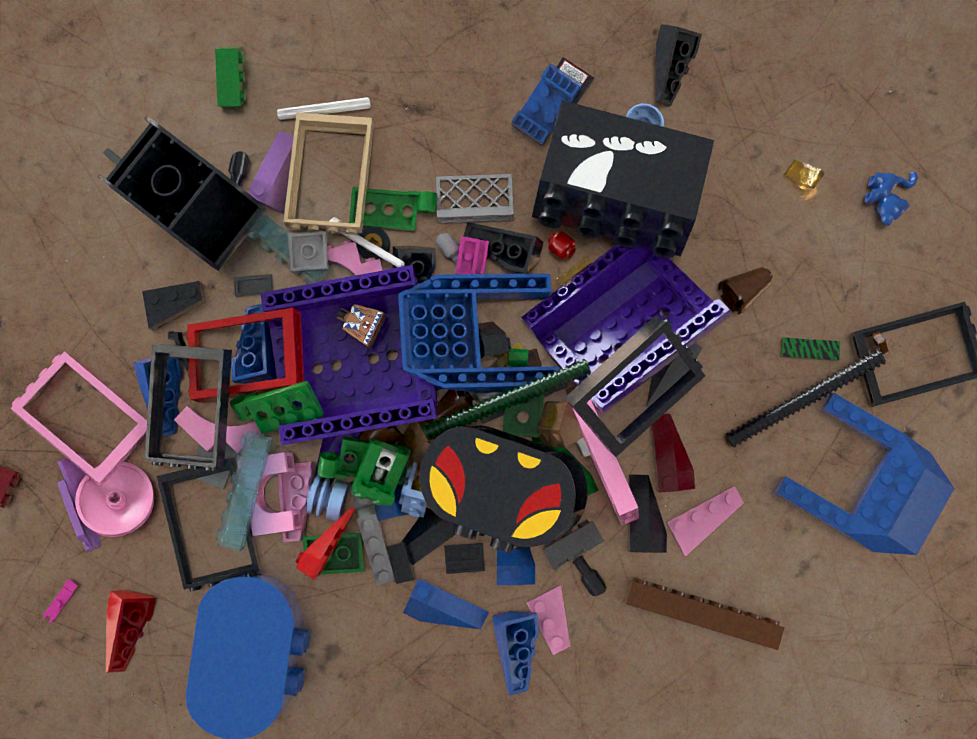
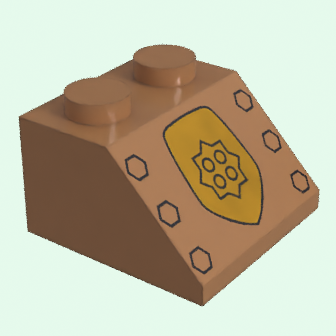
(558, 425)
(416, 439)

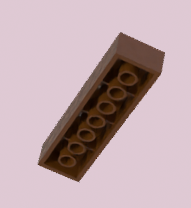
(709, 616)

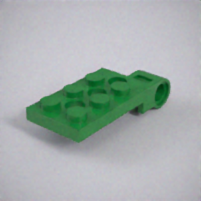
(418, 200)
(248, 405)
(533, 408)
(336, 466)

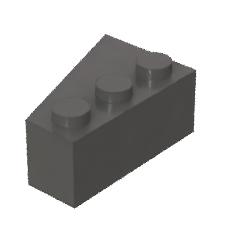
(572, 544)

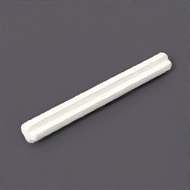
(325, 108)

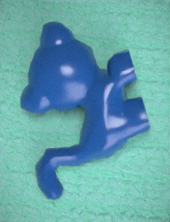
(889, 205)

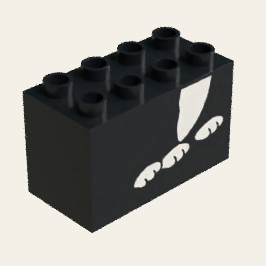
(622, 179)

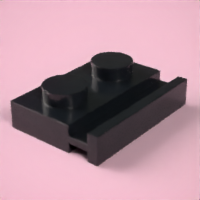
(464, 558)

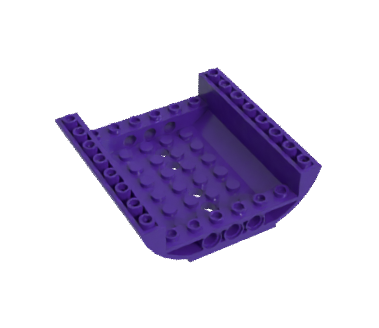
(611, 304)
(359, 393)

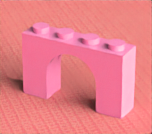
(264, 518)

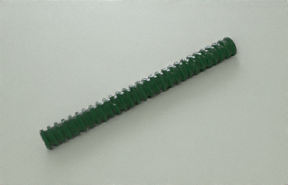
(507, 399)

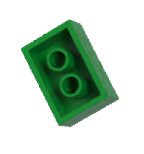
(347, 555)

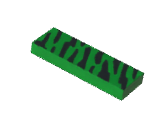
(810, 349)

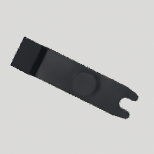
(177, 337)

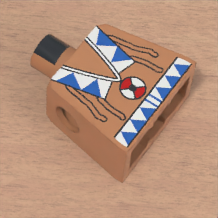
(362, 323)

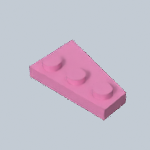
(552, 618)

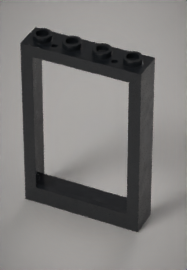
(968, 334)
(619, 361)
(156, 406)
(188, 582)

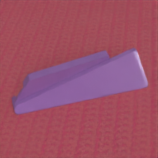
(68, 489)

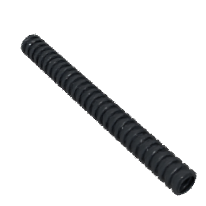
(806, 398)

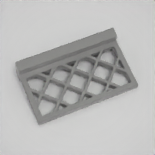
(472, 213)

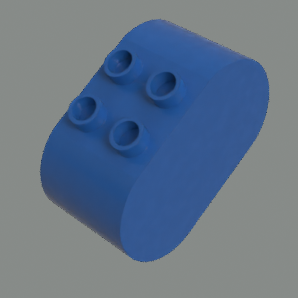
(245, 656)

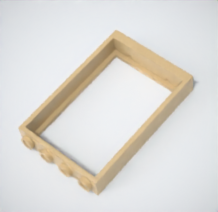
(336, 124)

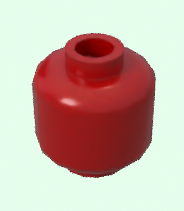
(562, 245)

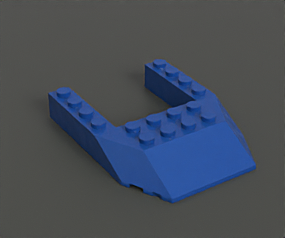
(443, 332)
(897, 501)

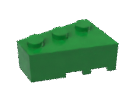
(230, 76)

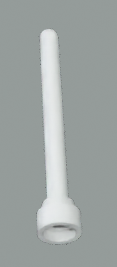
(370, 246)

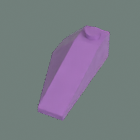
(272, 177)

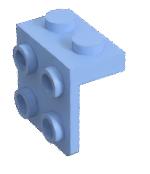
(412, 500)

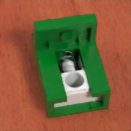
(373, 488)

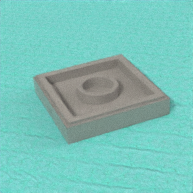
(308, 251)

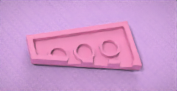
(293, 495)
(699, 522)

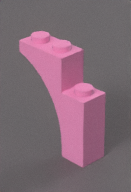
(349, 258)
(204, 430)

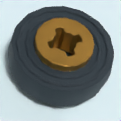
(377, 235)

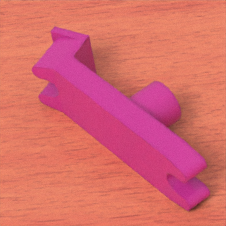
(60, 600)

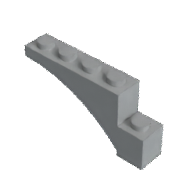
(373, 539)

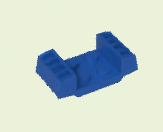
(542, 108)

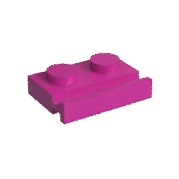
(471, 256)

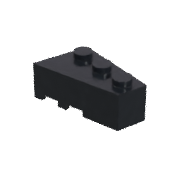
(170, 302)
(492, 341)

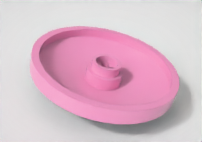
(118, 504)

